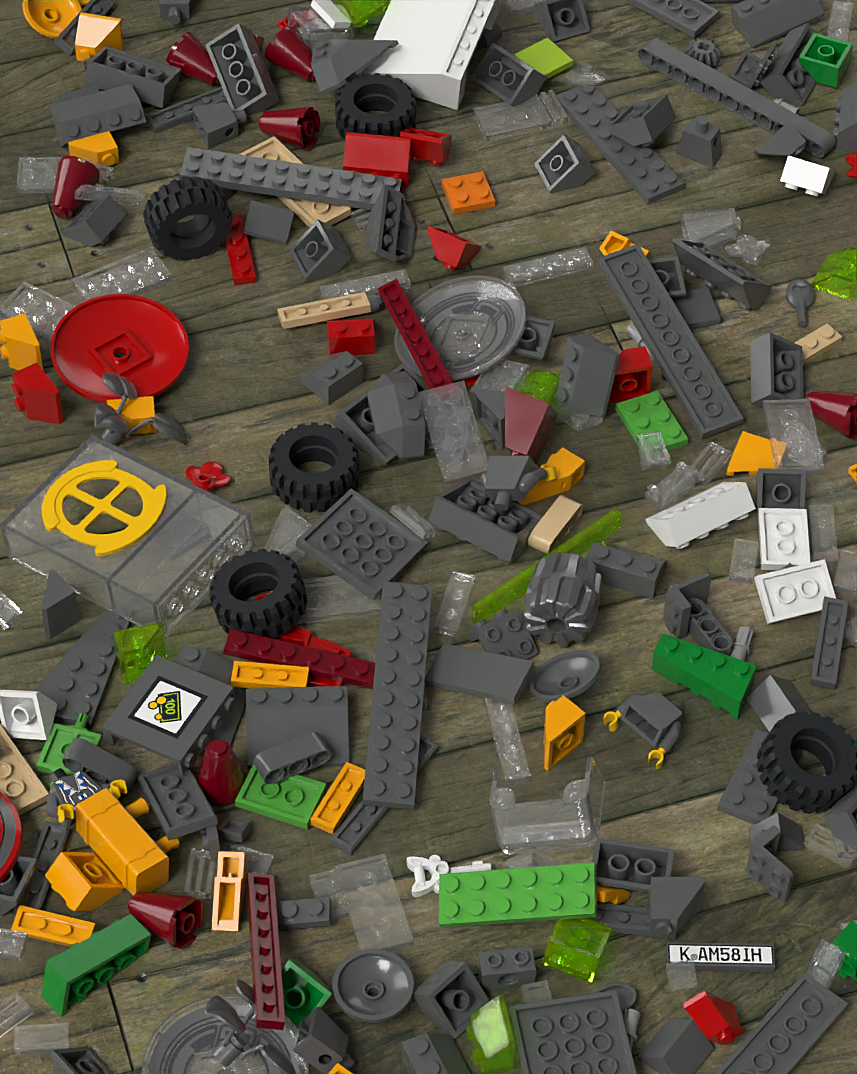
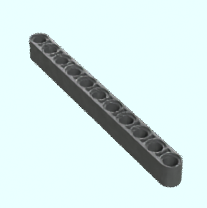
(733, 95)

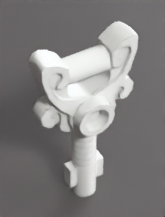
(436, 867)

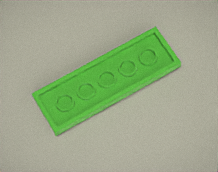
(518, 895)

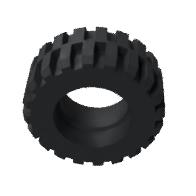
(371, 94)
(181, 200)
(312, 444)
(252, 574)
(793, 784)

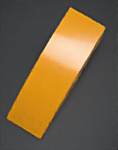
(229, 891)

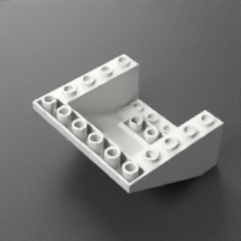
(433, 45)

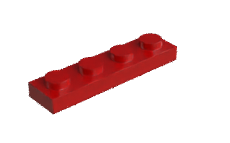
(239, 253)

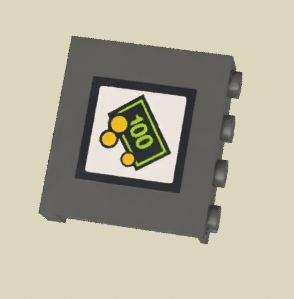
(171, 712)

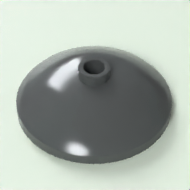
(565, 675)
(369, 973)

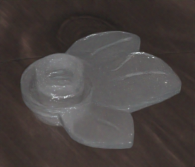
(748, 248)

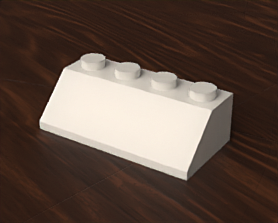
(702, 514)

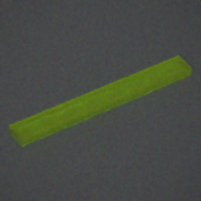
(518, 585)

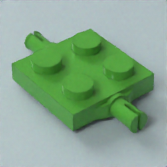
(60, 740)

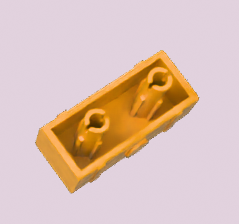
(123, 843)

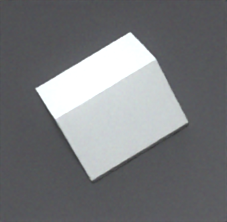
(26, 714)

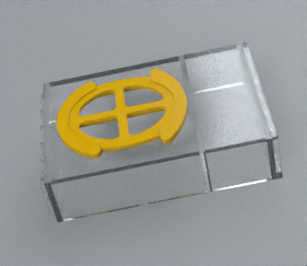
(152, 567)

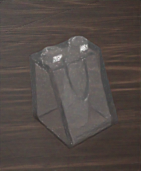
(314, 27)

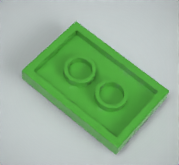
(651, 414)
(286, 801)

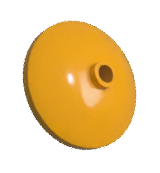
(59, 15)

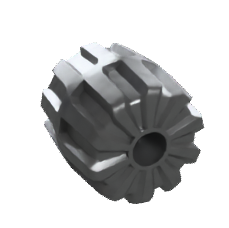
(562, 598)

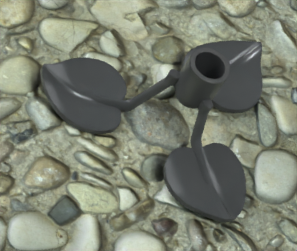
(117, 427)
(233, 1044)

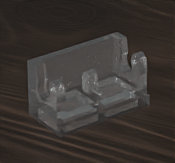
(672, 487)

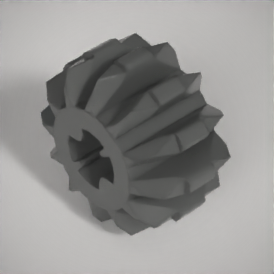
(704, 51)

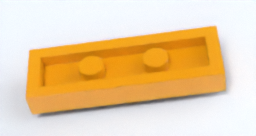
(265, 675)
(339, 798)
(52, 926)

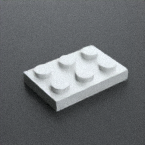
(783, 537)
(794, 591)

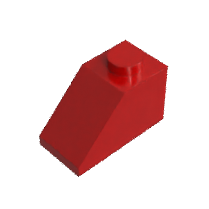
(714, 1017)

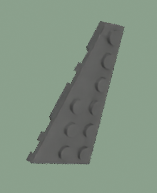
(85, 671)

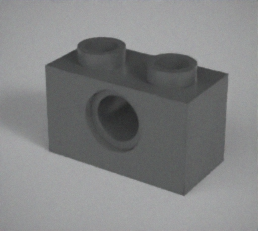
(506, 968)

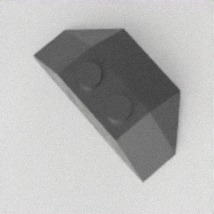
(390, 226)
(398, 414)

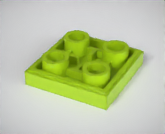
(546, 58)

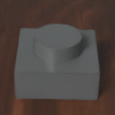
(234, 830)

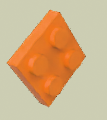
(468, 193)

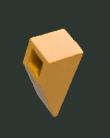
(568, 470)

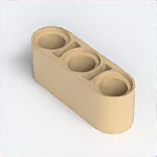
(555, 524)

